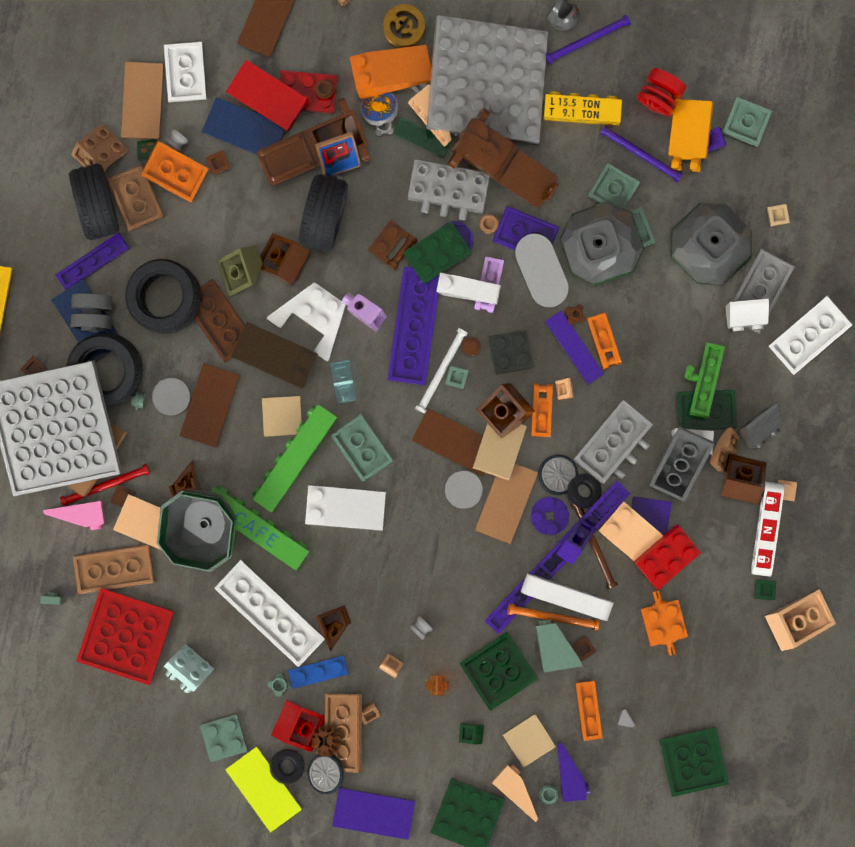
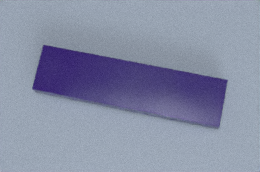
(92, 261)
(574, 347)

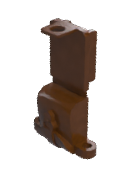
(299, 153)
(502, 161)

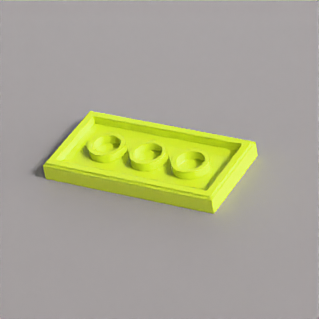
(266, 796)

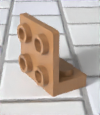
(99, 147)

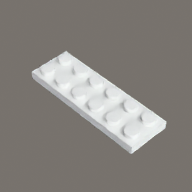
(269, 613)

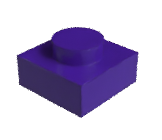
(716, 139)

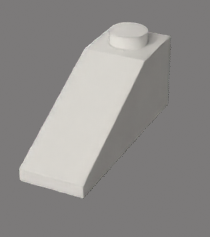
(468, 288)

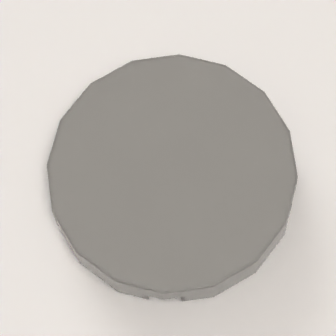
(171, 396)
(463, 489)

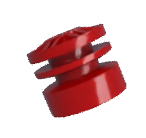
(662, 90)

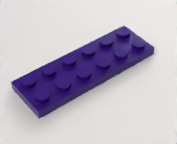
(413, 329)

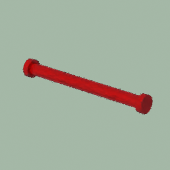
(107, 484)

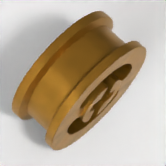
(391, 18)

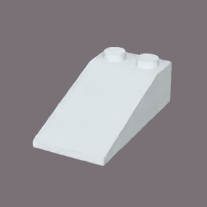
(345, 508)

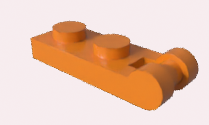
(604, 340)
(543, 411)

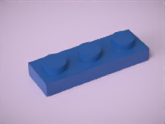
(318, 672)

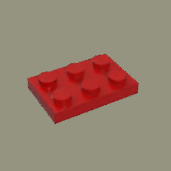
(305, 85)
(667, 557)

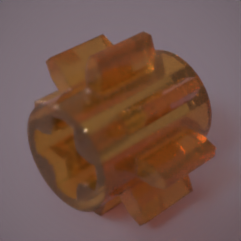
(437, 685)

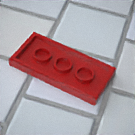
(267, 95)

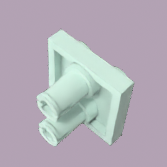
(188, 668)

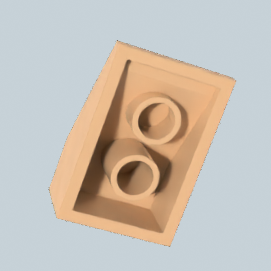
(630, 531)
(800, 620)

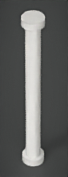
(441, 371)

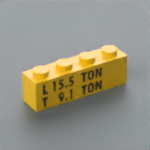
(582, 109)

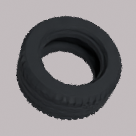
(93, 201)
(323, 212)
(146, 275)
(125, 350)

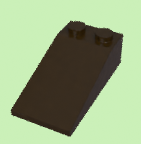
(274, 355)

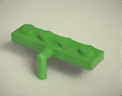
(705, 380)

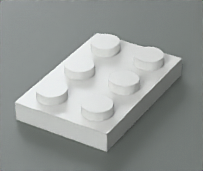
(185, 72)

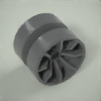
(91, 305)

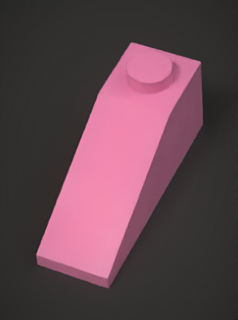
(85, 515)

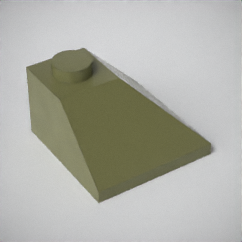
(240, 269)

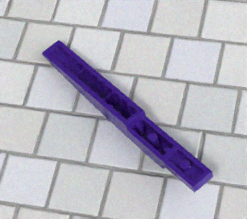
(552, 562)

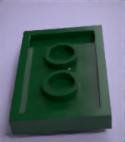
(437, 253)
(721, 414)

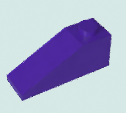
(572, 783)

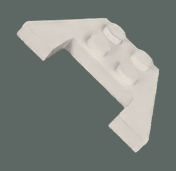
(317, 309)

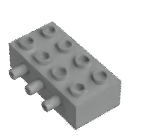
(448, 188)
(614, 443)

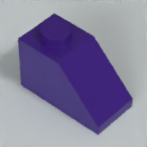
(576, 541)

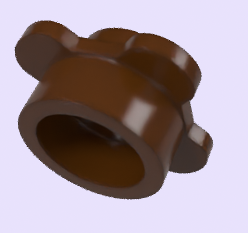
(575, 319)

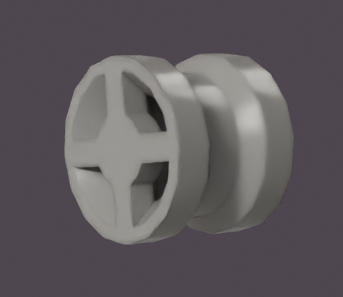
(176, 140)
(421, 627)

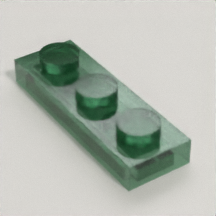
(420, 137)

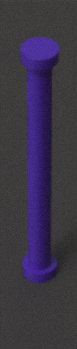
(587, 39)
(641, 153)

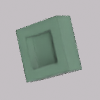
(457, 377)
(51, 598)

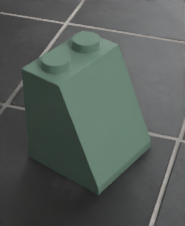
(554, 648)

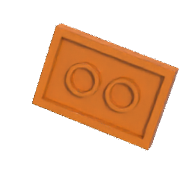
(174, 171)

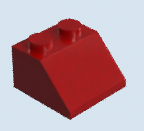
(297, 725)

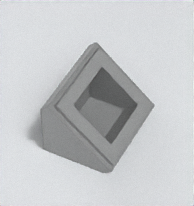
(625, 719)

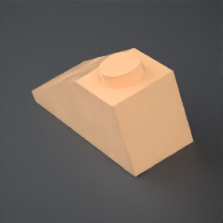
(420, 105)
(513, 787)

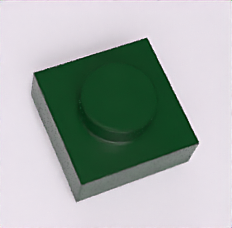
(765, 590)

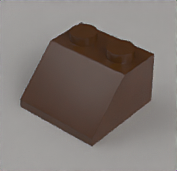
(283, 258)
(505, 409)
(744, 479)

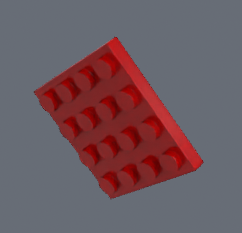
(125, 636)

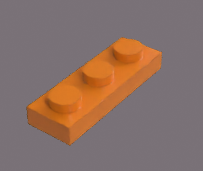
(588, 710)

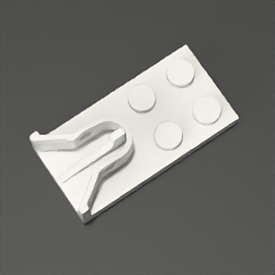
(810, 335)

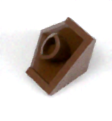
(187, 480)
(333, 625)

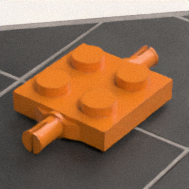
(664, 622)

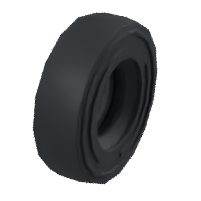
(574, 495)
(275, 766)

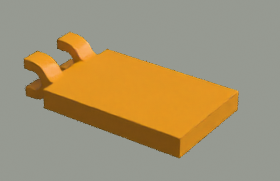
(690, 133)

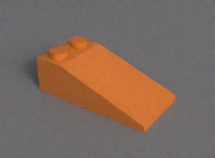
(390, 70)

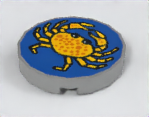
(379, 109)

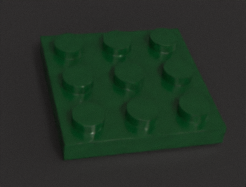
(498, 671)
(693, 761)
(467, 815)

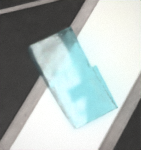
(343, 382)

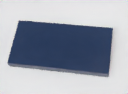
(241, 127)
(63, 305)

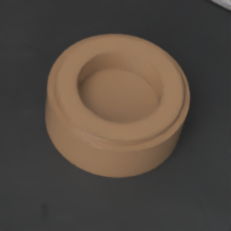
(489, 224)

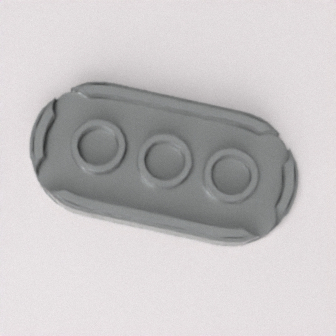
(542, 270)

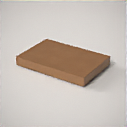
(135, 198)

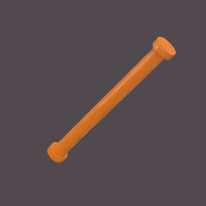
(553, 617)

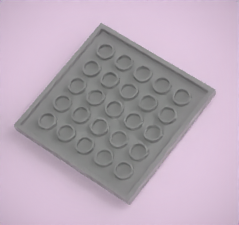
(489, 69)
(56, 429)

